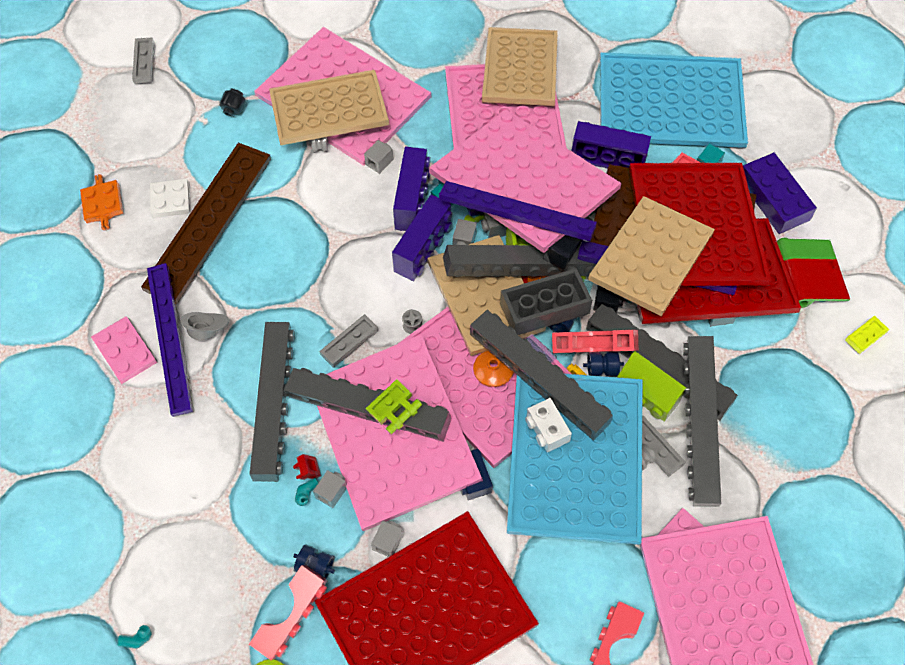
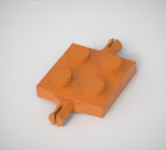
(101, 201)

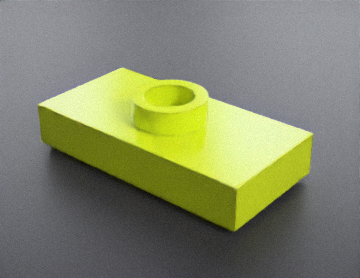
(867, 334)

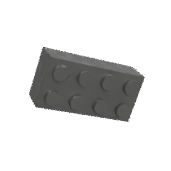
(545, 301)

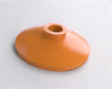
(490, 375)

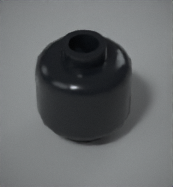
(232, 102)

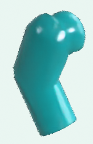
(303, 492)
(136, 641)

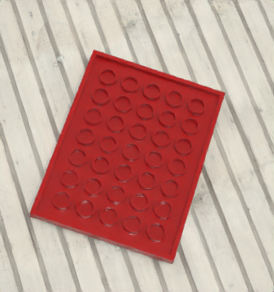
(720, 199)
(749, 300)
(429, 603)

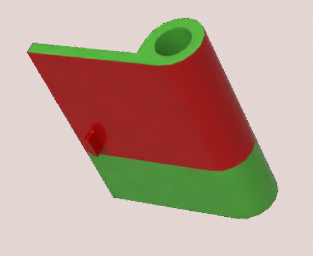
(813, 270)

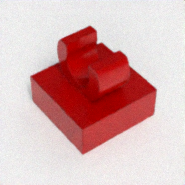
(307, 466)

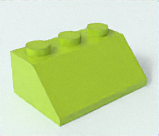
(659, 390)

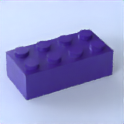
(609, 145)
(411, 186)
(778, 193)
(422, 238)

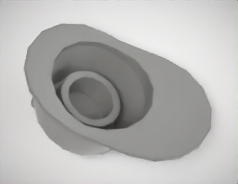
(203, 325)

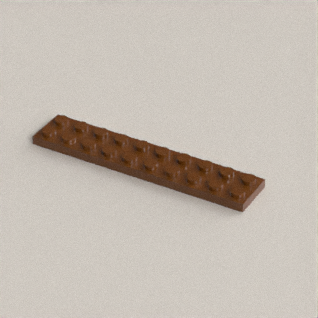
(211, 217)

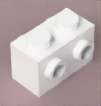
(548, 425)

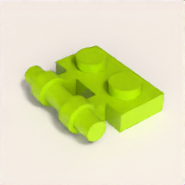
(389, 402)

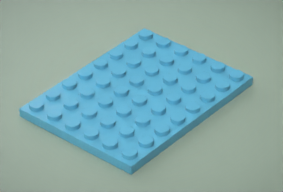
(674, 98)
(585, 485)

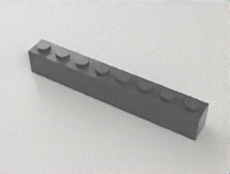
(505, 261)
(657, 353)
(541, 374)
(354, 399)
(271, 404)
(703, 422)

